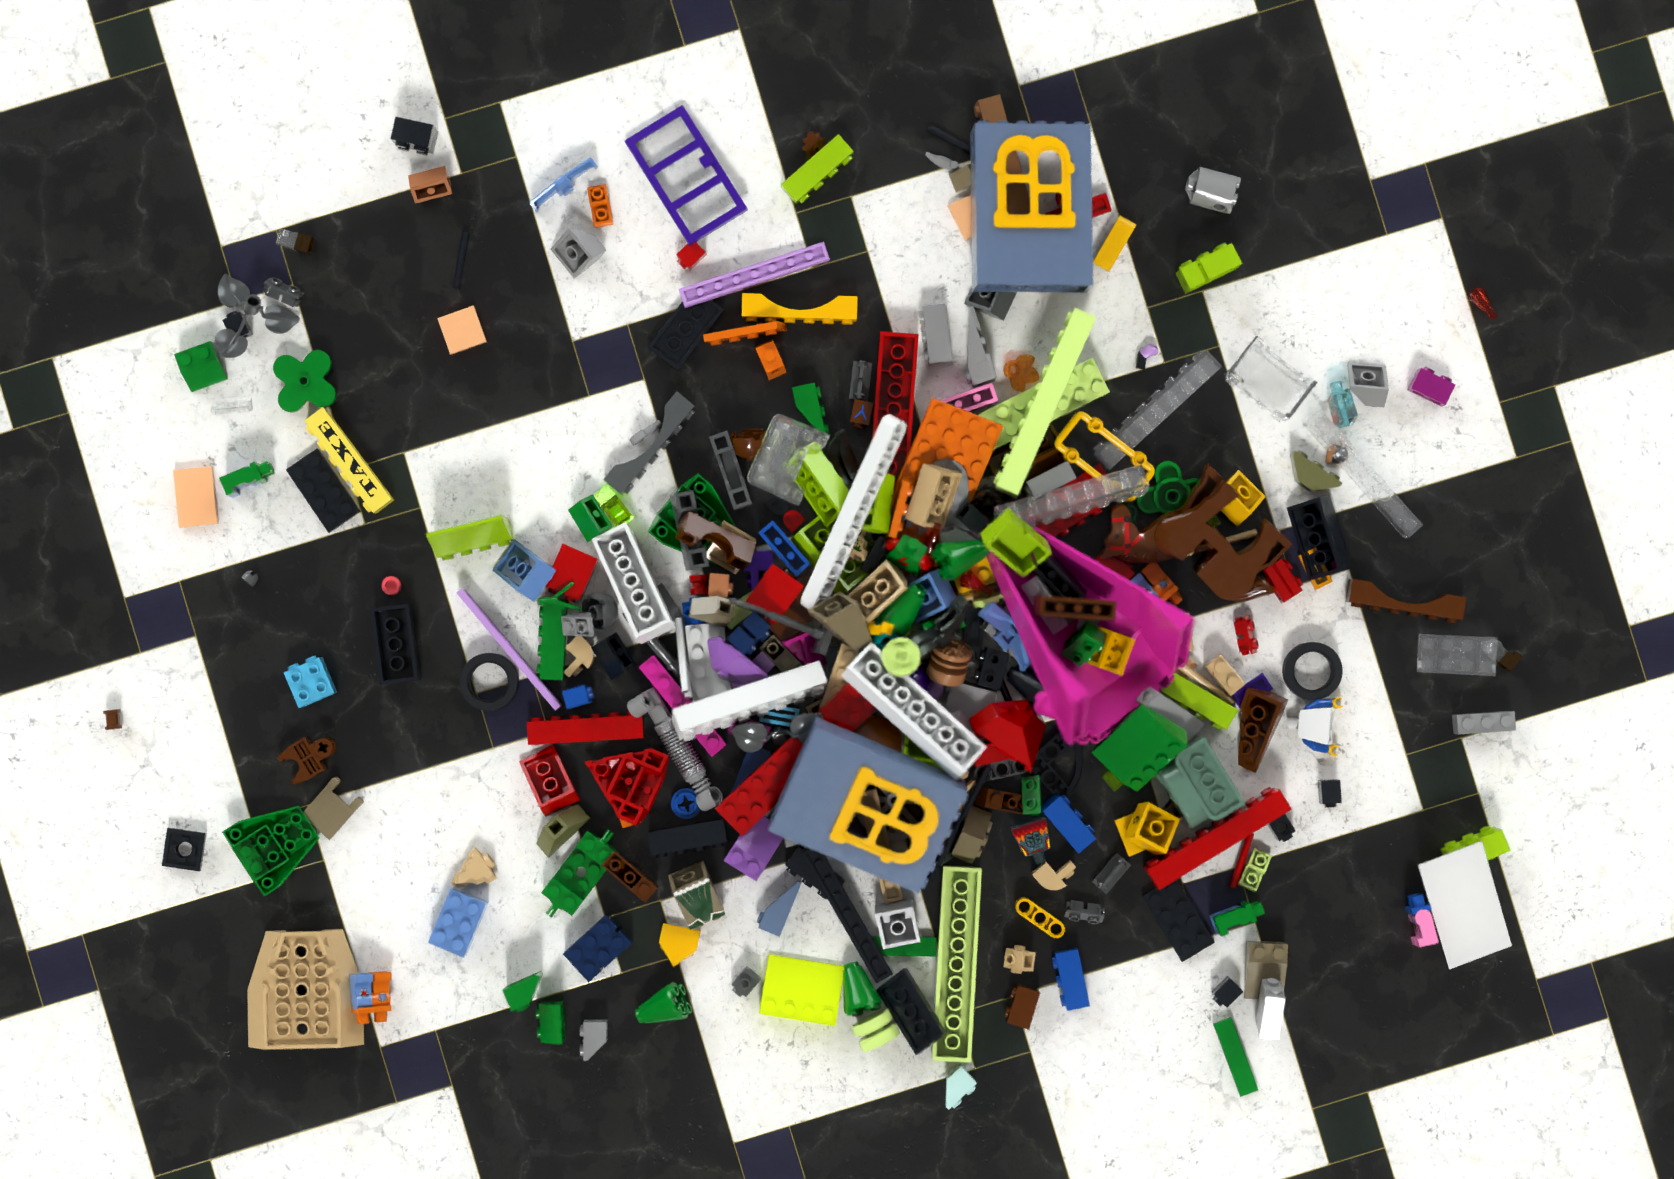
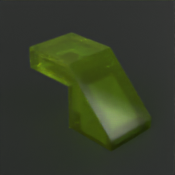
(613, 505)

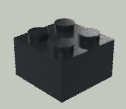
(414, 135)

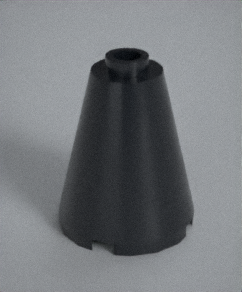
(1025, 683)

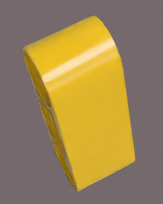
(1114, 243)
(1046, 924)

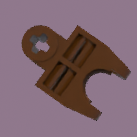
(309, 757)

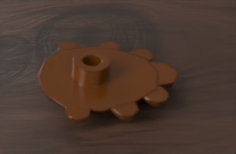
(813, 144)

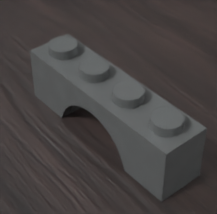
(730, 470)
(695, 555)

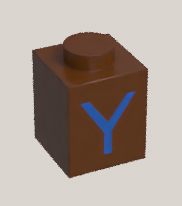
(861, 414)

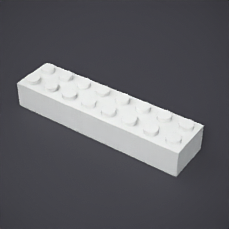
(748, 701)
(914, 713)

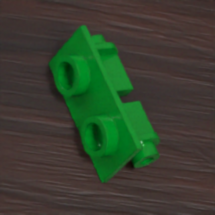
(1031, 795)

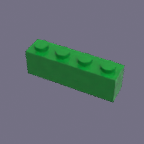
(553, 643)

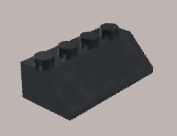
(1318, 527)

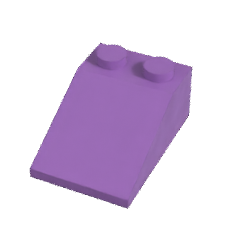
(754, 849)

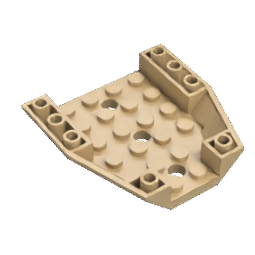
(278, 1008)

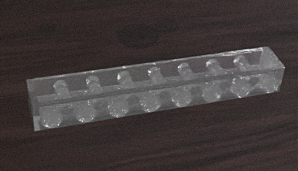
(1159, 408)
(1363, 474)
(1079, 497)

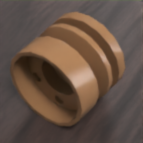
(949, 663)

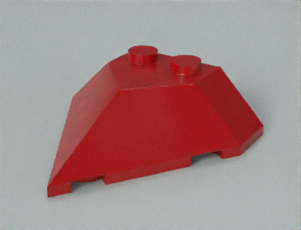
(1011, 729)
(631, 781)

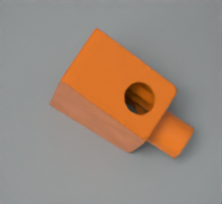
(770, 359)

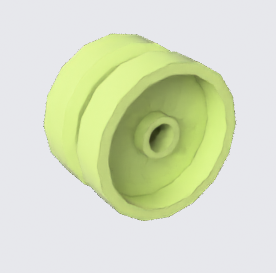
(875, 1029)

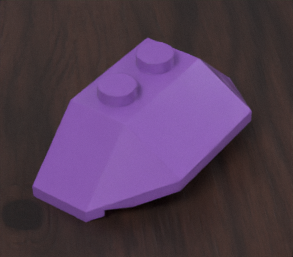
(732, 664)

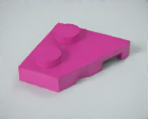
(801, 648)

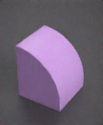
(763, 662)

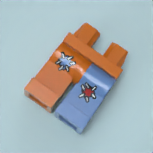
(1161, 583)
(370, 995)

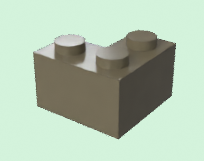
(972, 835)

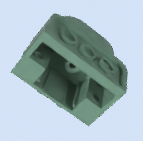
(1199, 784)

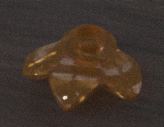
(1024, 372)

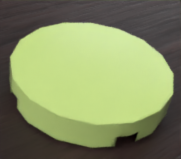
(984, 600)
(901, 657)

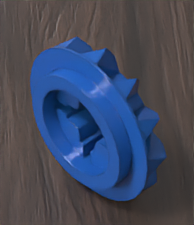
(678, 798)

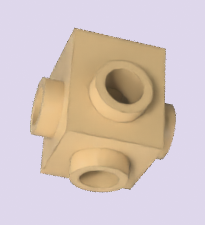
(1019, 959)

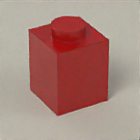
(690, 256)

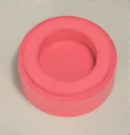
(391, 585)

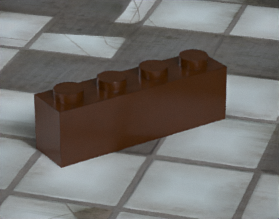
(1074, 608)

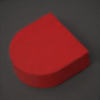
(793, 519)

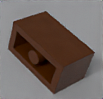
(1022, 1006)

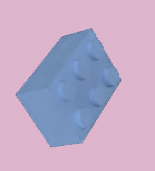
(458, 922)

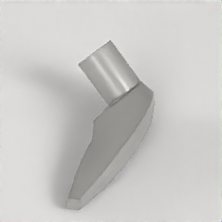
(942, 161)

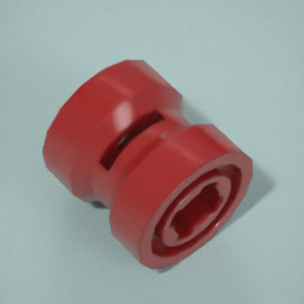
(699, 584)

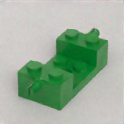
(566, 888)

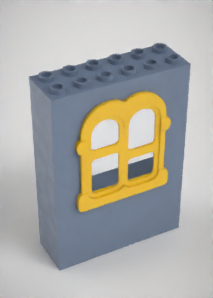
(1031, 249)
(827, 792)

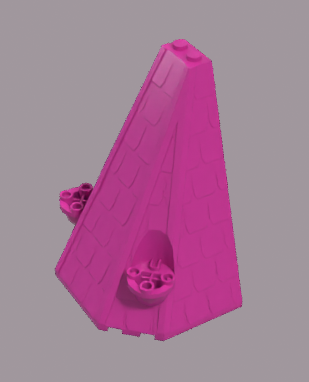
(1088, 698)

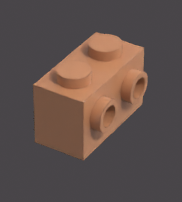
(430, 184)
(720, 585)

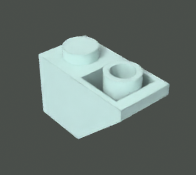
(957, 1085)

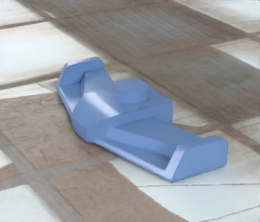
(563, 184)
(1007, 633)

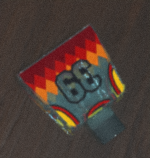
(1343, 412)
(1033, 838)

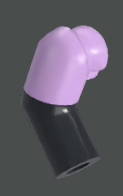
(1143, 354)

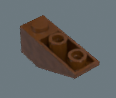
(1000, 800)
(630, 876)

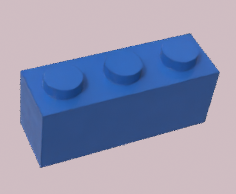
(784, 548)
(1068, 822)
(1070, 979)

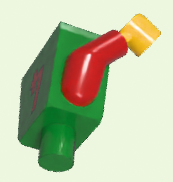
(909, 554)

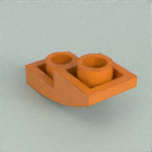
(600, 206)

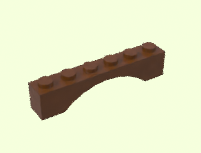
(1366, 593)

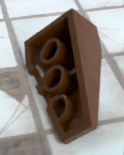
(1259, 719)

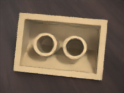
(933, 495)
(879, 590)

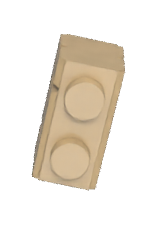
(1224, 674)

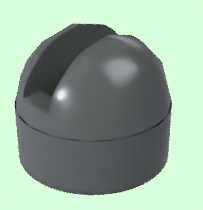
(248, 578)

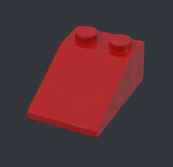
(549, 780)

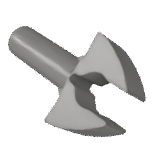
(639, 436)

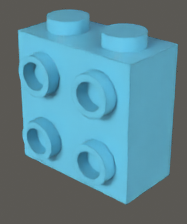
(310, 681)

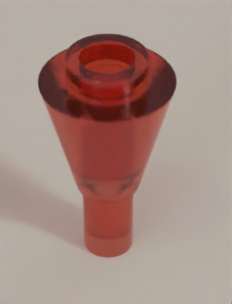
(1480, 299)
(932, 539)
(971, 581)

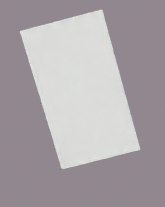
(1465, 905)

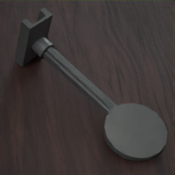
(822, 635)

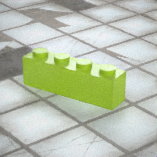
(816, 169)
(1200, 701)

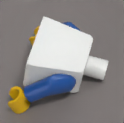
(1316, 725)

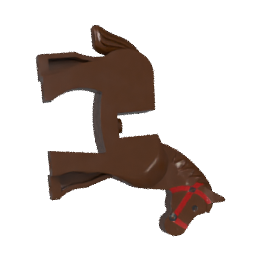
(1180, 531)

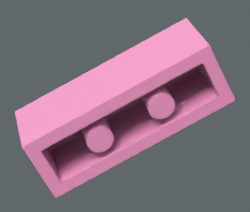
(974, 398)

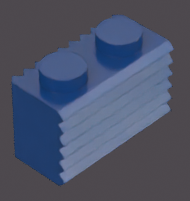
(578, 696)

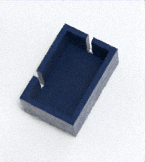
(749, 634)
(597, 947)

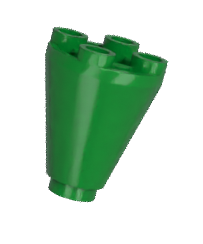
(958, 557)
(904, 609)
(858, 991)
(665, 1005)

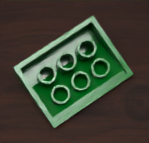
(1140, 746)

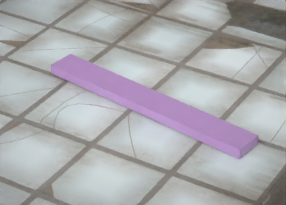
(754, 274)
(509, 649)

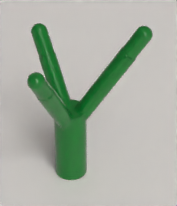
(553, 599)

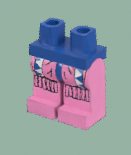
(1421, 920)

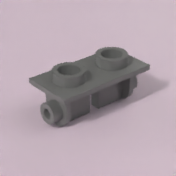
(275, 287)
(860, 380)
(1111, 873)
(1091, 914)

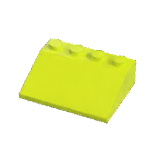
(802, 990)

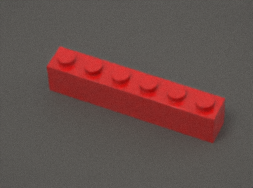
(584, 729)

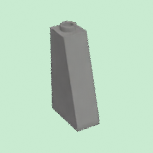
(1171, 711)

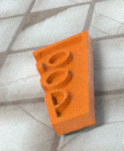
(750, 332)

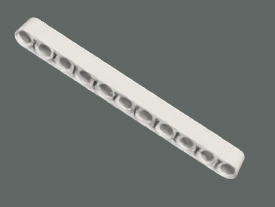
(854, 511)

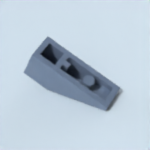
(777, 913)

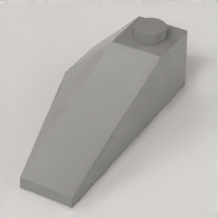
(978, 362)

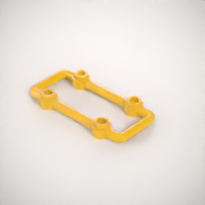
(1095, 425)

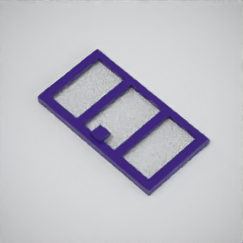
(686, 175)

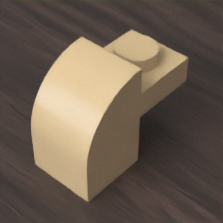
(584, 655)
(1053, 880)

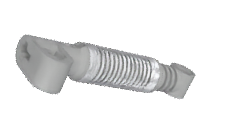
(694, 774)

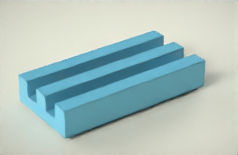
(761, 719)

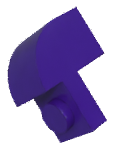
(760, 562)

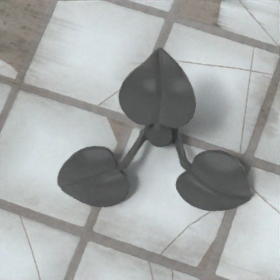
(234, 292)
(752, 735)

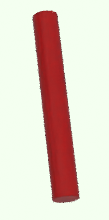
(1241, 861)

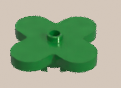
(316, 390)
(1168, 480)

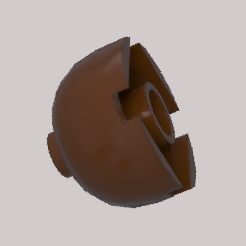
(747, 443)

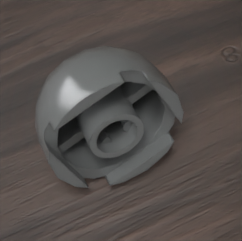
(603, 610)

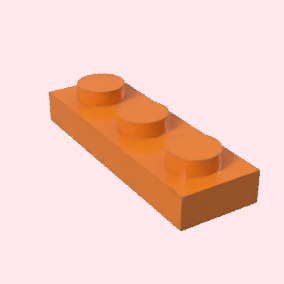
(900, 507)

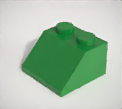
(201, 366)
(522, 992)
(551, 1022)

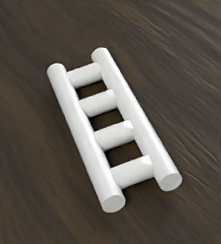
(683, 658)

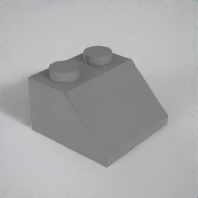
(897, 923)

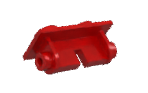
(1246, 628)

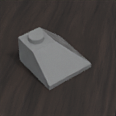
(577, 250)
(1369, 383)

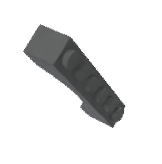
(675, 413)

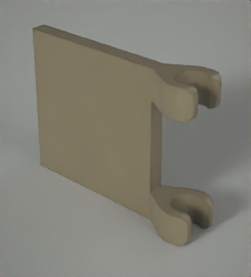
(329, 811)

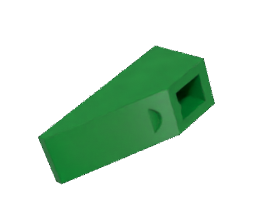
(807, 403)

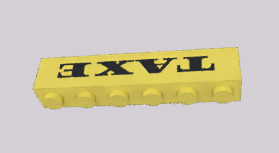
(349, 460)

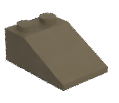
(1264, 961)

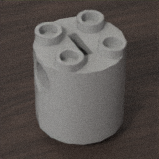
(1212, 189)

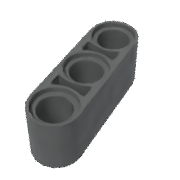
(993, 775)

